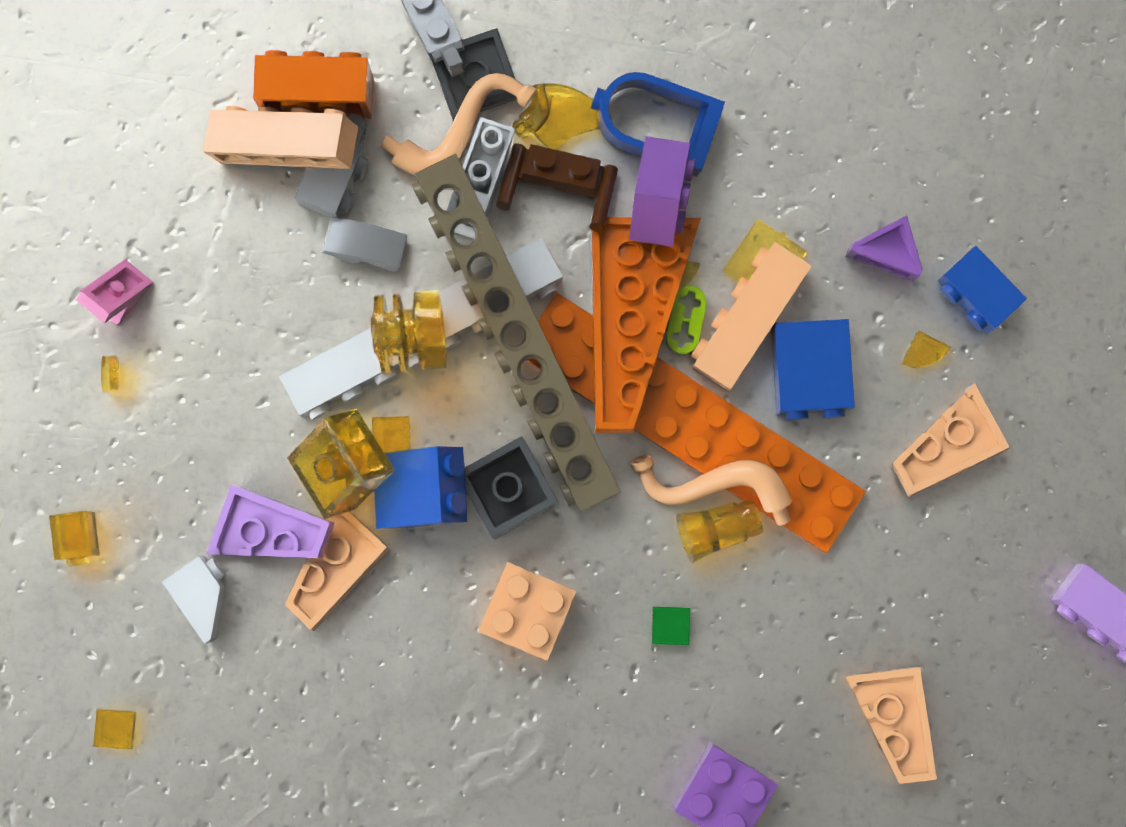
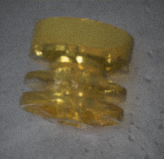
(409, 331)

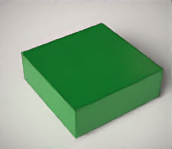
(670, 625)

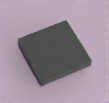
(482, 56)

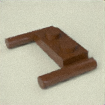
(561, 172)

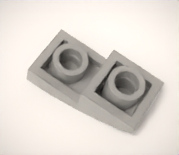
(364, 242)

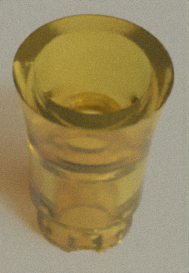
(718, 528)

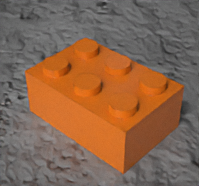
(314, 82)

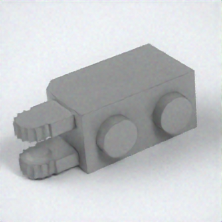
(331, 188)

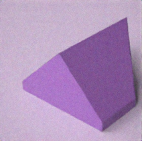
(890, 250)

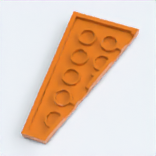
(631, 308)

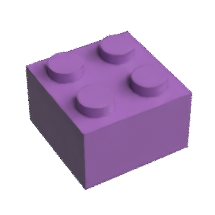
(661, 191)
(724, 791)

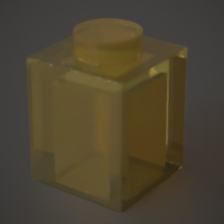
(74, 537)

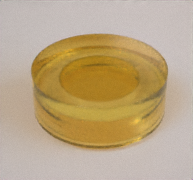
(110, 373)

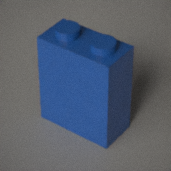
(812, 368)
(423, 489)

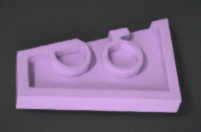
(265, 527)

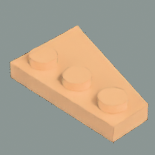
(952, 445)
(329, 579)
(899, 720)

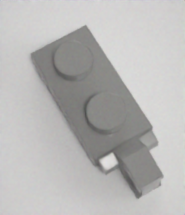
(437, 32)

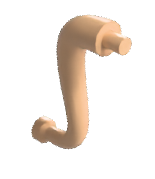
(413, 158)
(750, 473)

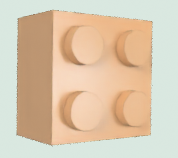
(527, 611)

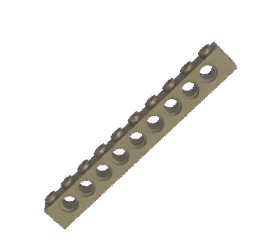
(599, 481)

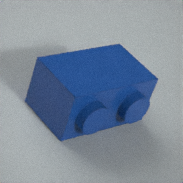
(981, 290)

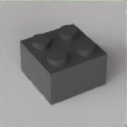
(508, 488)

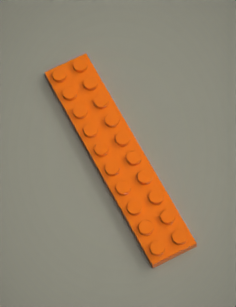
(709, 430)

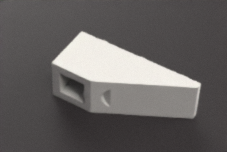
(484, 166)

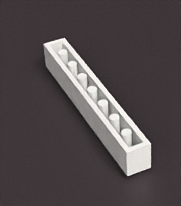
(353, 364)

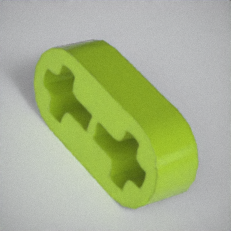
(694, 322)

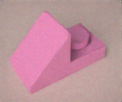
(115, 292)

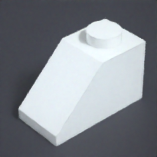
(199, 595)

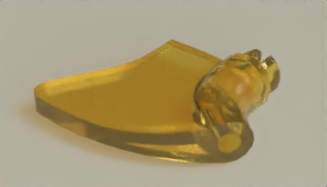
(557, 115)

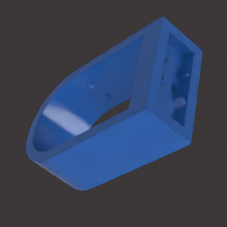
(704, 128)

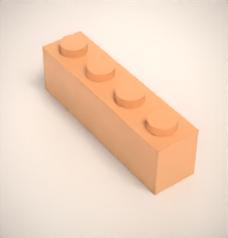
(281, 137)
(751, 316)

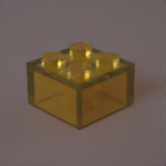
(340, 463)

